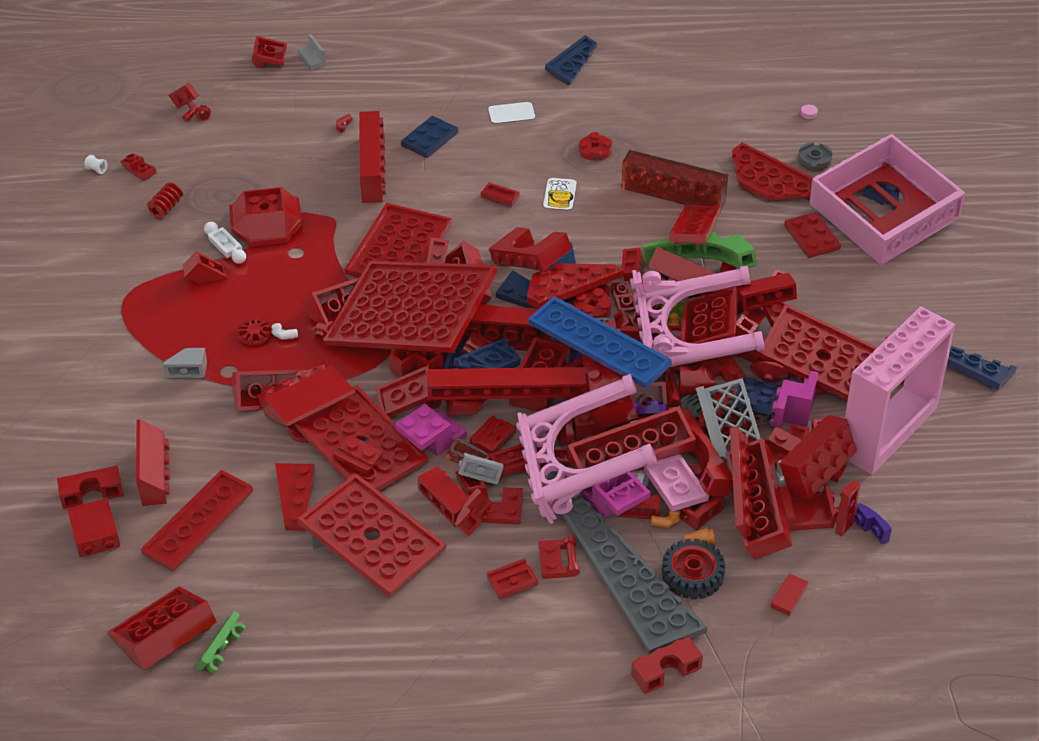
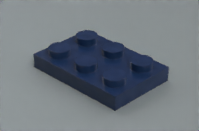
(429, 136)
(760, 395)

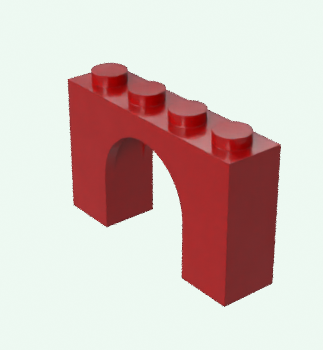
(519, 251)

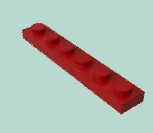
(741, 486)

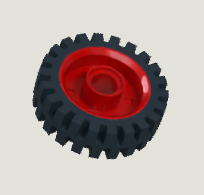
(693, 568)

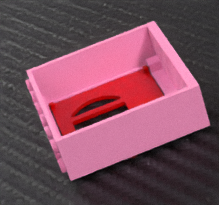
(928, 196)

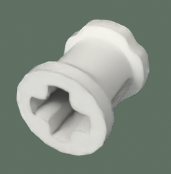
(93, 163)

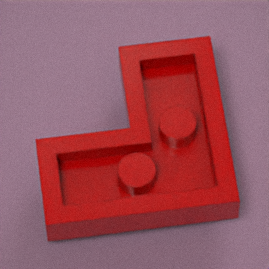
(723, 367)
(508, 510)

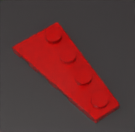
(295, 491)

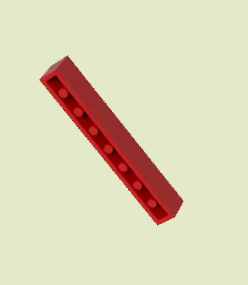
(505, 383)

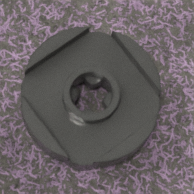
(815, 156)

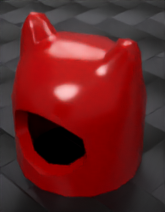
(692, 378)

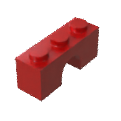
(74, 487)
(680, 655)

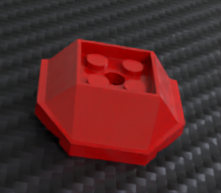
(265, 216)

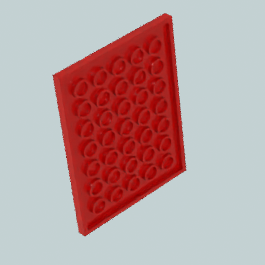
(411, 306)

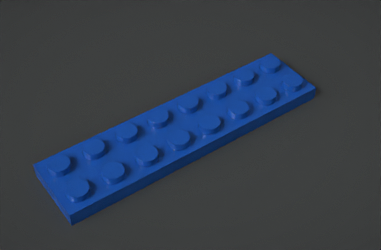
(600, 342)

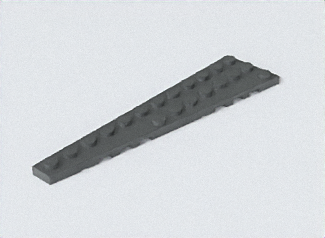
(641, 596)

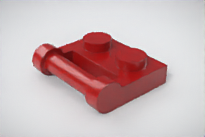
(551, 558)

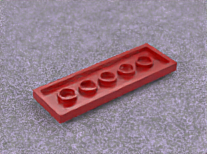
(694, 224)
(197, 520)

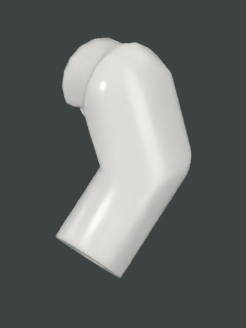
(283, 334)

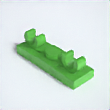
(219, 643)

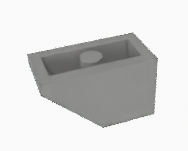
(186, 364)

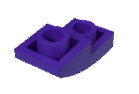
(870, 520)

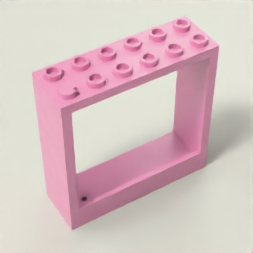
(913, 353)

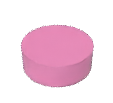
(809, 111)

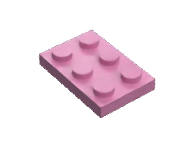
(676, 483)

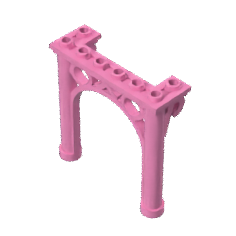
(657, 292)
(556, 494)

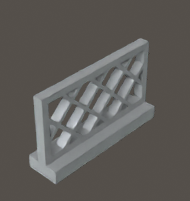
(712, 420)

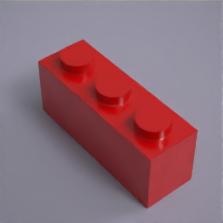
(767, 291)
(442, 493)

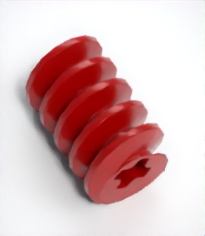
(164, 200)

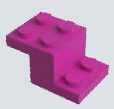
(794, 402)
(430, 429)
(616, 494)

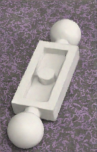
(224, 242)

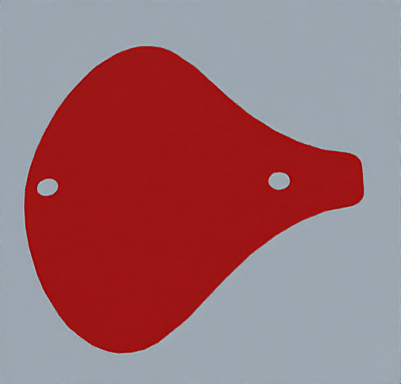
(269, 285)

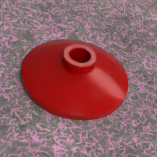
(769, 371)

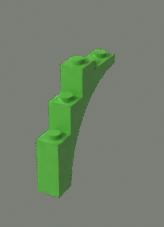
(731, 250)

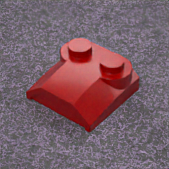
(268, 52)

